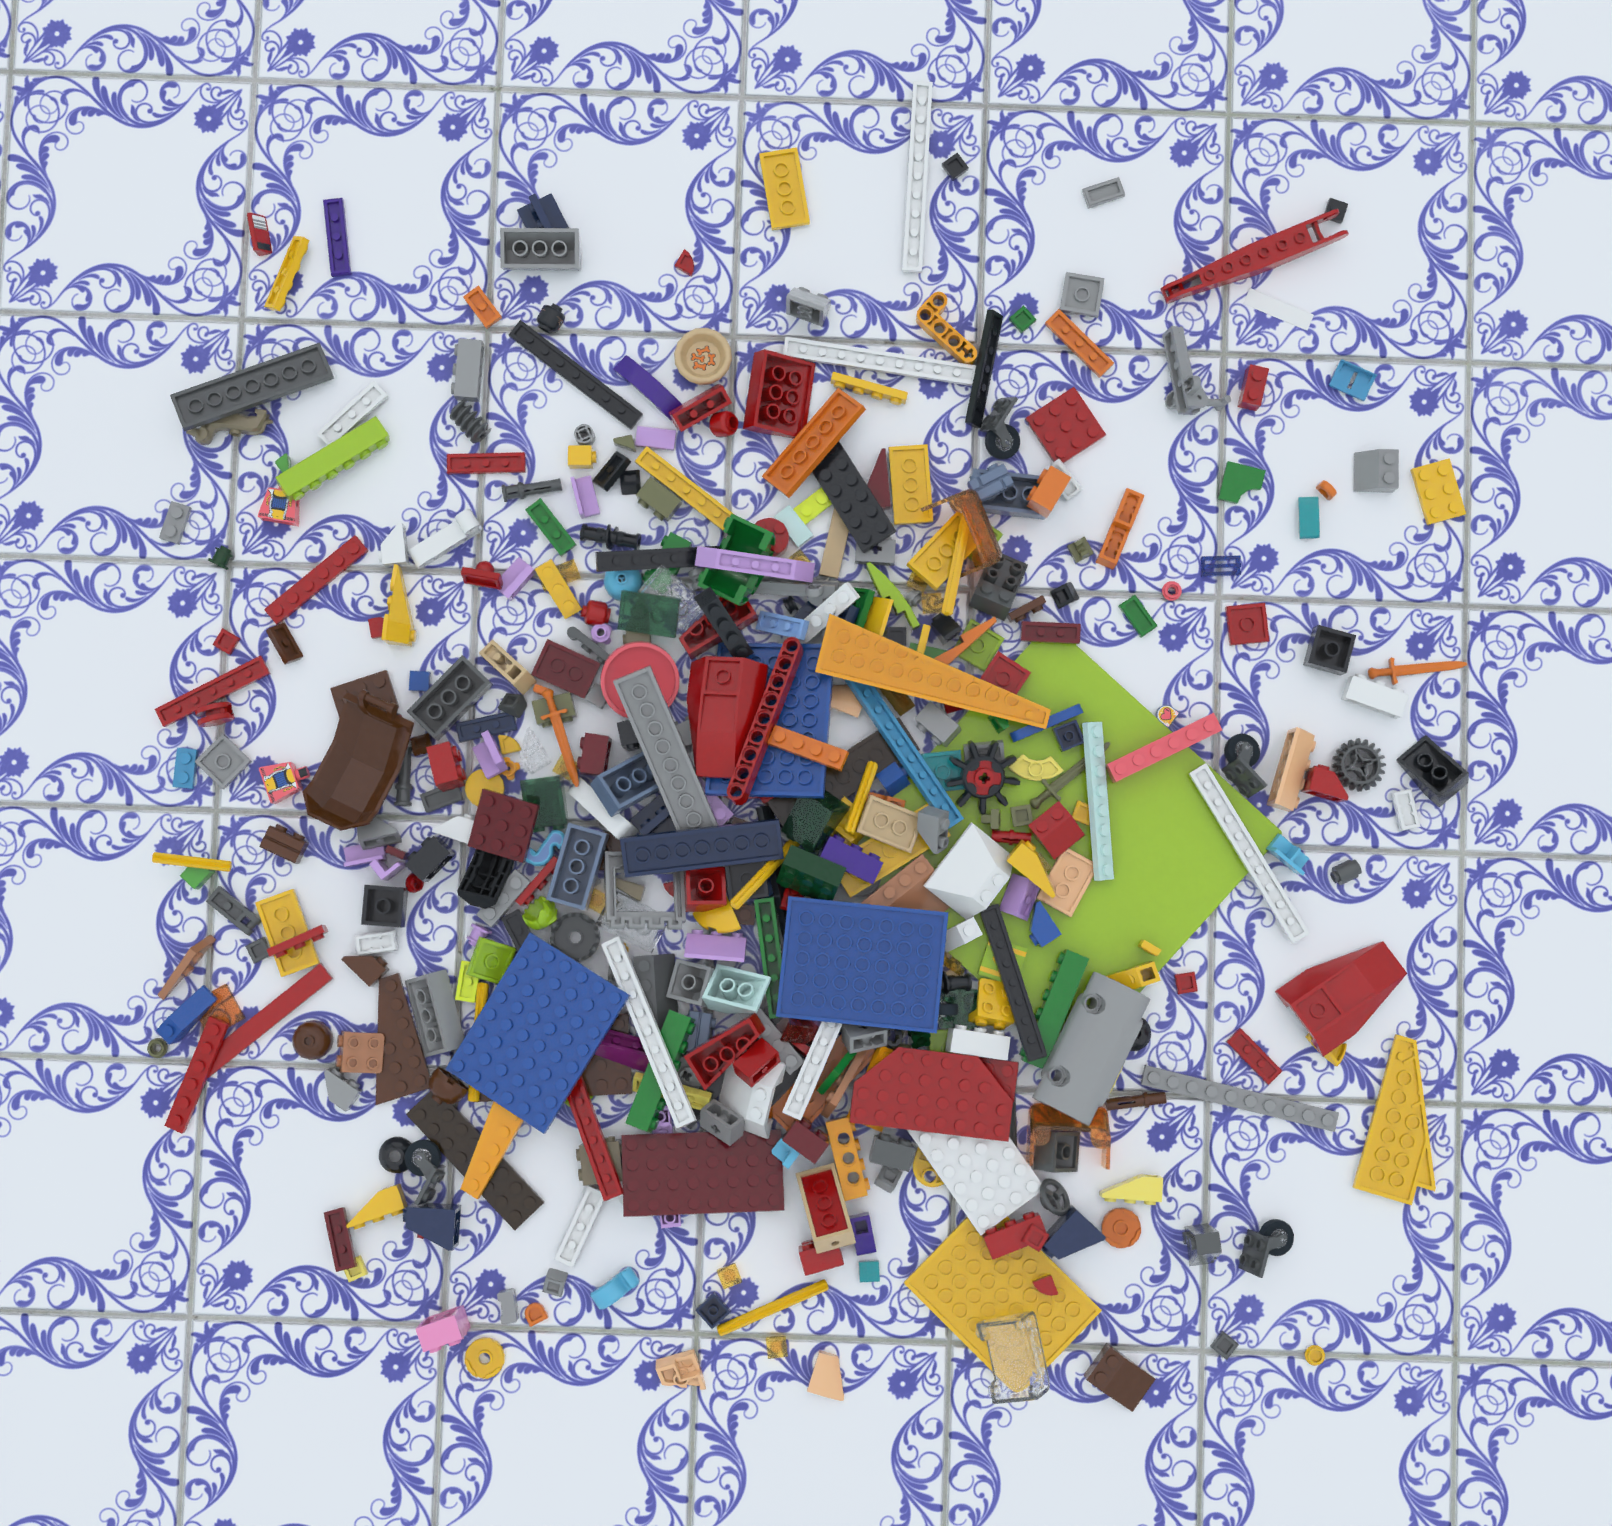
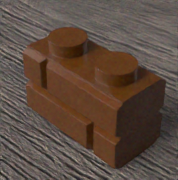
(284, 844)

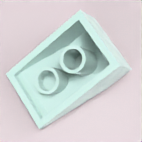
(735, 990)

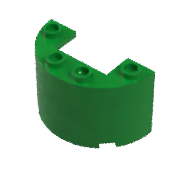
(745, 538)

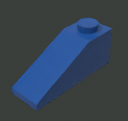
(186, 1015)

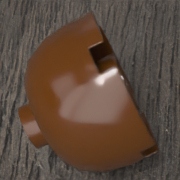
(312, 1040)
(445, 1087)

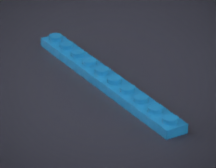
(904, 749)

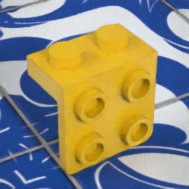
(991, 1006)

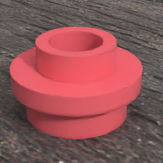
(1177, 588)

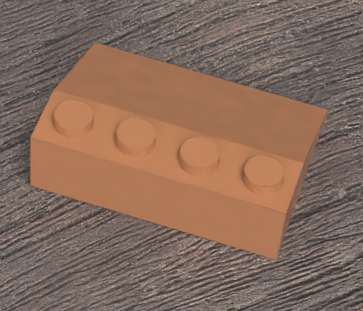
(907, 889)

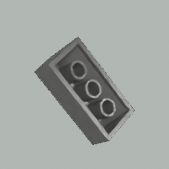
(655, 976)

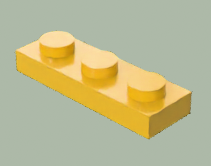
(558, 588)

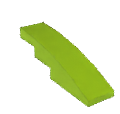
(888, 590)

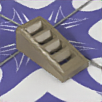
(632, 889)

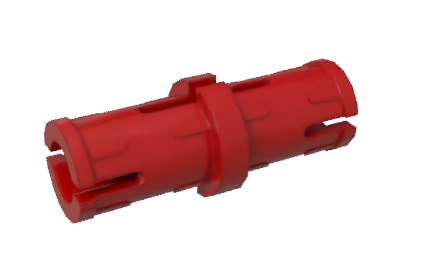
(1010, 836)

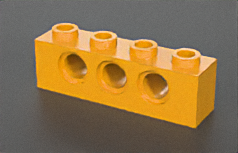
(850, 1190)

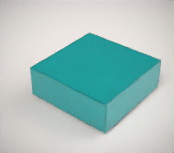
(869, 1271)

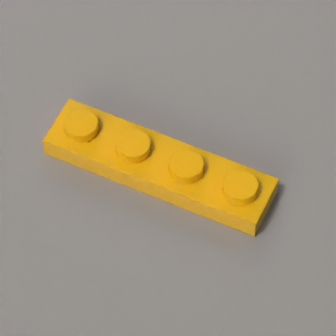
(287, 271)
(875, 390)

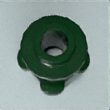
(221, 557)
(919, 1039)

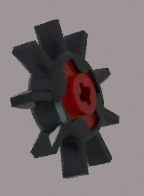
(975, 767)

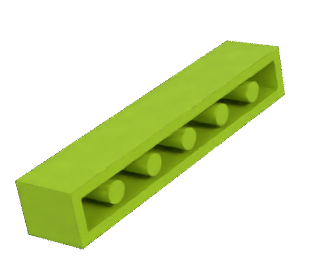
(333, 459)

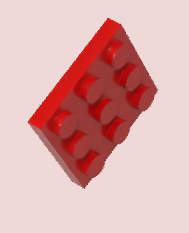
(1065, 426)

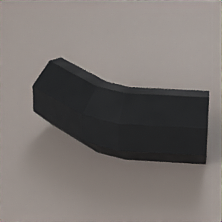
(485, 879)

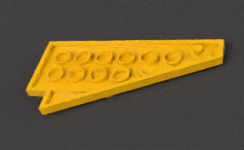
(1397, 1141)

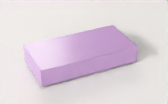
(655, 438)

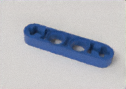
(1053, 720)

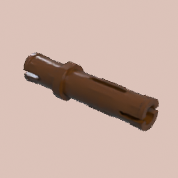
(1139, 1101)

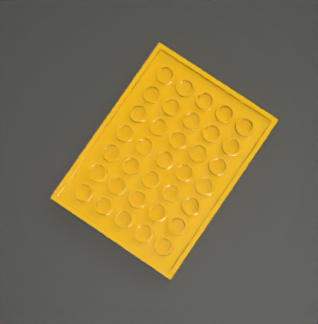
(967, 1287)

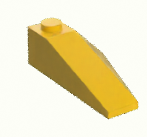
(398, 624)

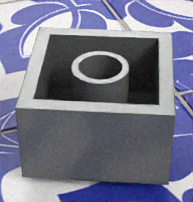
(891, 1152)

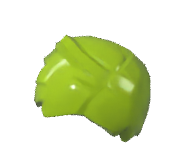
(540, 914)

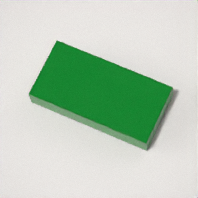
(1137, 616)

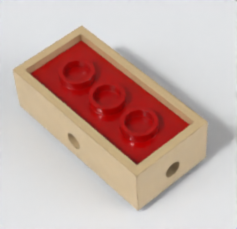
(825, 1208)

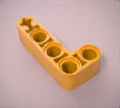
(949, 332)

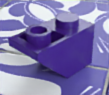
(863, 1233)

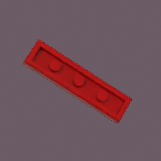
(486, 463)

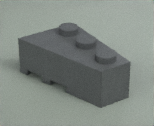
(1202, 1244)

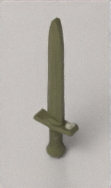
(1060, 782)

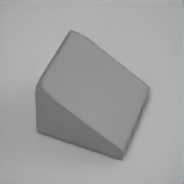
(596, 696)
(888, 1178)
(555, 1282)

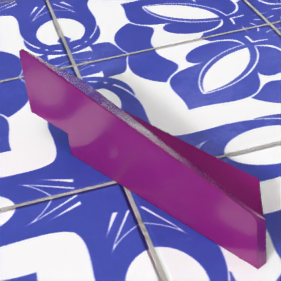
(623, 1050)

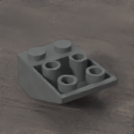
(998, 587)

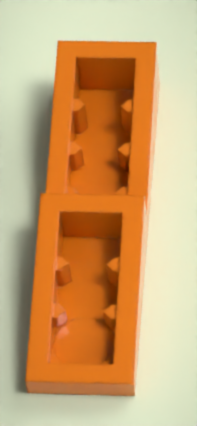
(1120, 528)
(967, 640)

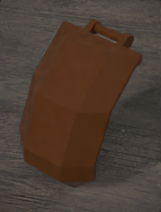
(359, 763)

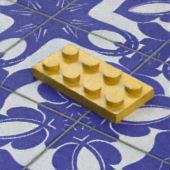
(784, 188)
(910, 484)
(935, 557)
(282, 921)

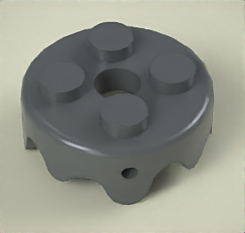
(580, 923)

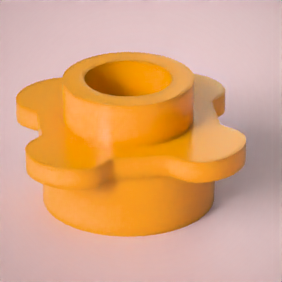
(510, 774)

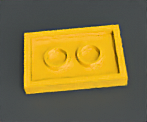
(1438, 491)

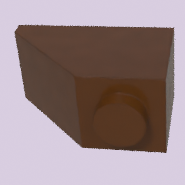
(368, 968)

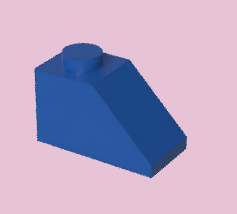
(1042, 926)

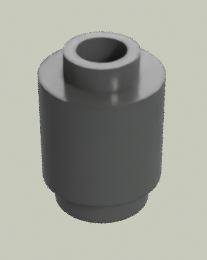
(1345, 872)

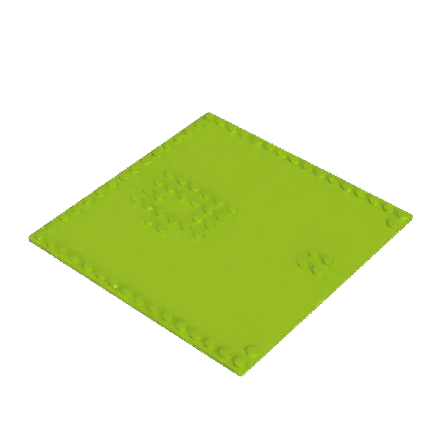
(1164, 840)

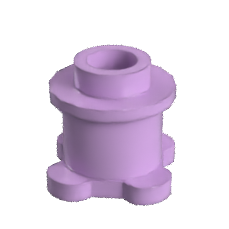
(605, 638)
(477, 931)

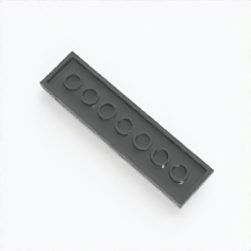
(251, 387)

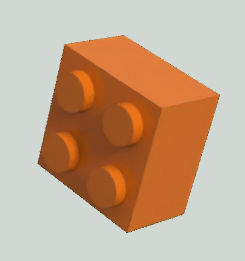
(1045, 496)

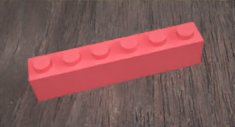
(1163, 747)

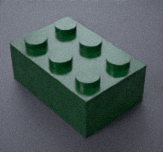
(810, 874)

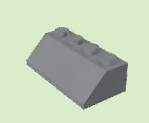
(540, 249)
(435, 1012)

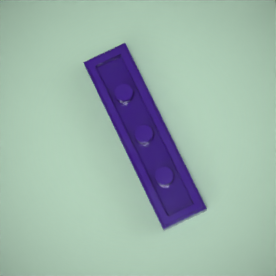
(337, 237)

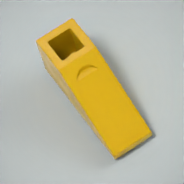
(1137, 976)
(384, 1202)

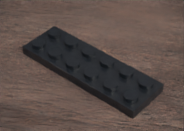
(853, 499)

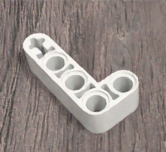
(446, 539)
(617, 825)

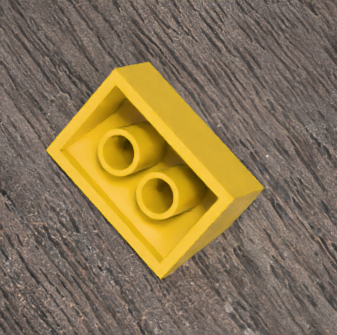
(878, 615)

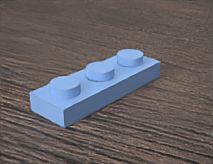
(782, 625)

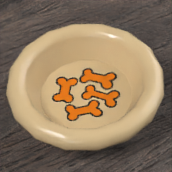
(703, 356)

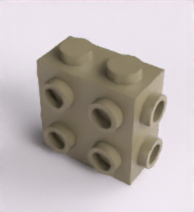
(586, 1172)

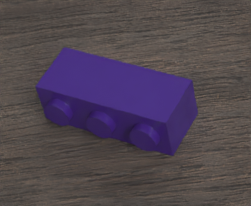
(856, 862)

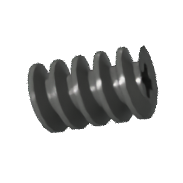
(468, 422)

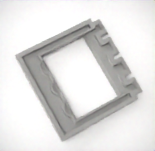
(636, 919)

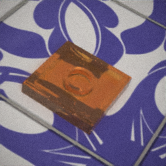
(224, 1008)

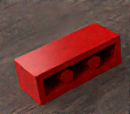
(699, 407)
(1008, 1237)

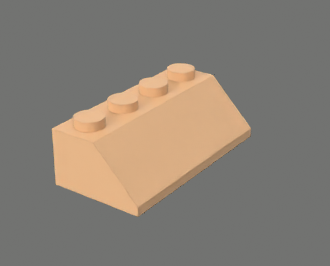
(1291, 769)

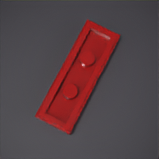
(1254, 1056)

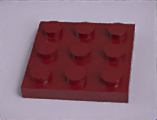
(503, 825)

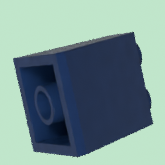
(435, 1222)
(1071, 1235)

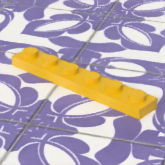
(683, 487)

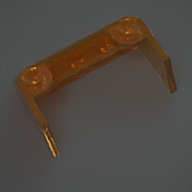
(988, 549)
(1046, 1118)

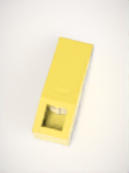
(1141, 1188)

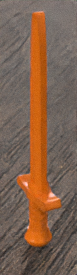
(1401, 670)
(561, 736)

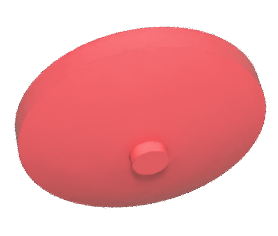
(631, 658)

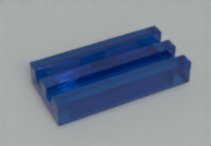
(1237, 565)

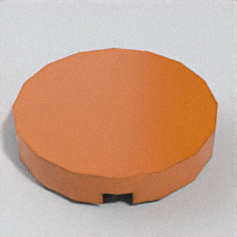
(1121, 1228)

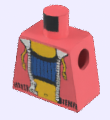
(278, 508)
(283, 780)

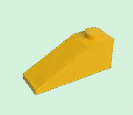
(1027, 861)

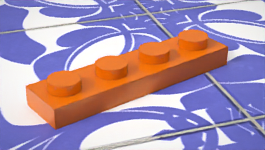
(1079, 343)
(808, 748)

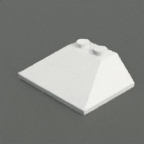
(971, 873)
(753, 1102)

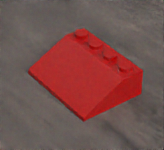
(778, 394)

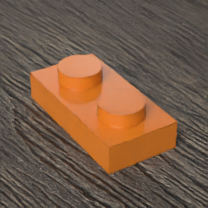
(482, 307)

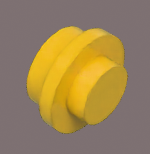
(1314, 1355)

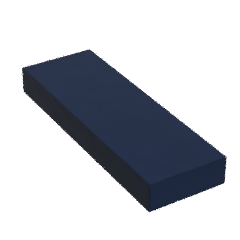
(495, 724)

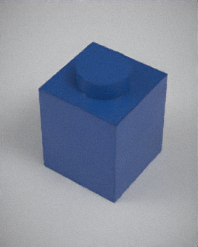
(893, 778)

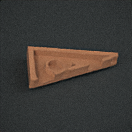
(186, 965)
(842, 1083)

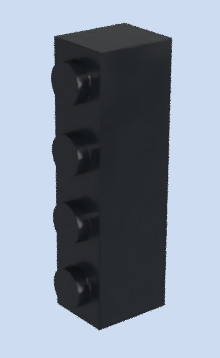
(723, 624)

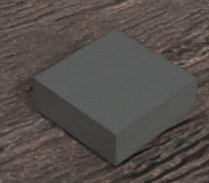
(257, 950)
(1224, 1345)

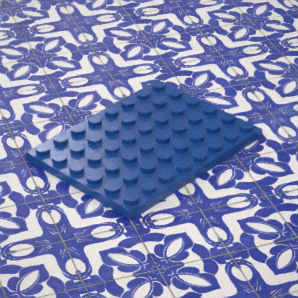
(804, 712)
(862, 964)
(537, 1032)

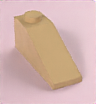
(507, 667)

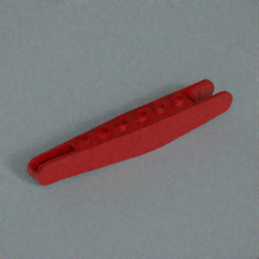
(1256, 258)

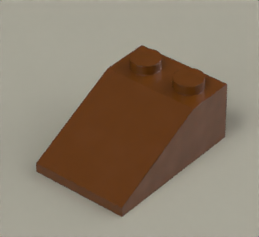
(1119, 1377)

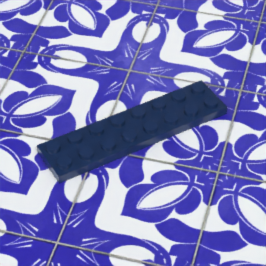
(701, 848)

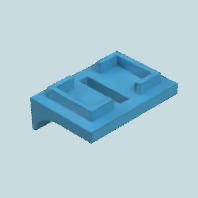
(1361, 384)

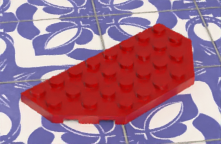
(932, 1095)

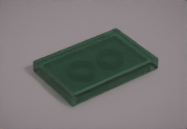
(648, 613)

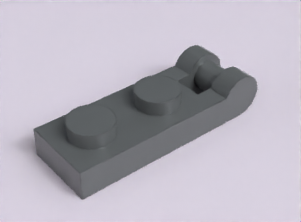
(587, 644)
(233, 910)

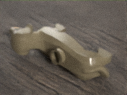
(234, 424)

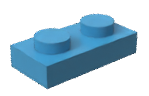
(185, 768)

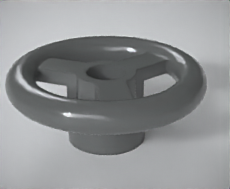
(1051, 1200)

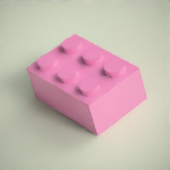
(443, 1329)

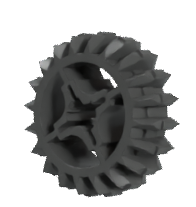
(1357, 758)

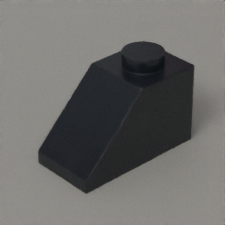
(945, 628)

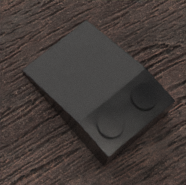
(1433, 771)

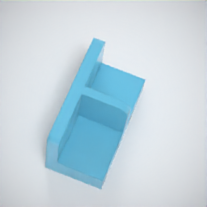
(1288, 854)
(785, 1153)

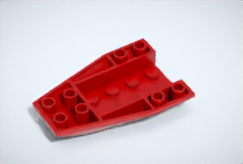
(721, 709)
(1342, 994)

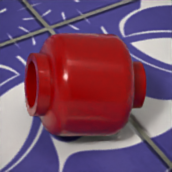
(723, 424)
(595, 613)

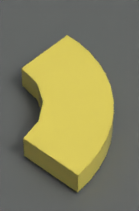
(1035, 770)

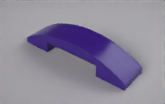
(647, 385)

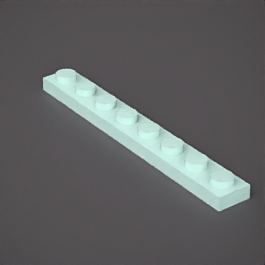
(1098, 801)

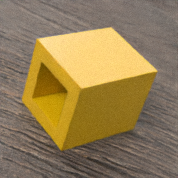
(581, 457)

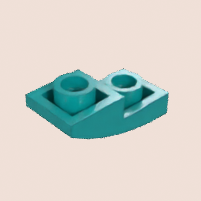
(1308, 517)

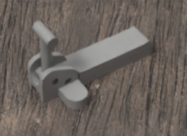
(1187, 390)
(817, 591)

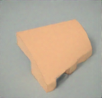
(845, 700)
(680, 1370)
(826, 1377)

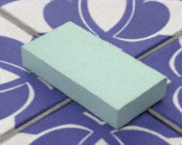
(795, 526)

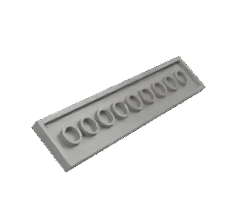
(664, 750)

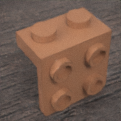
(360, 1052)

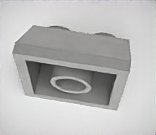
(1376, 470)
(689, 982)

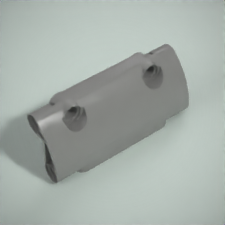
(1092, 1048)

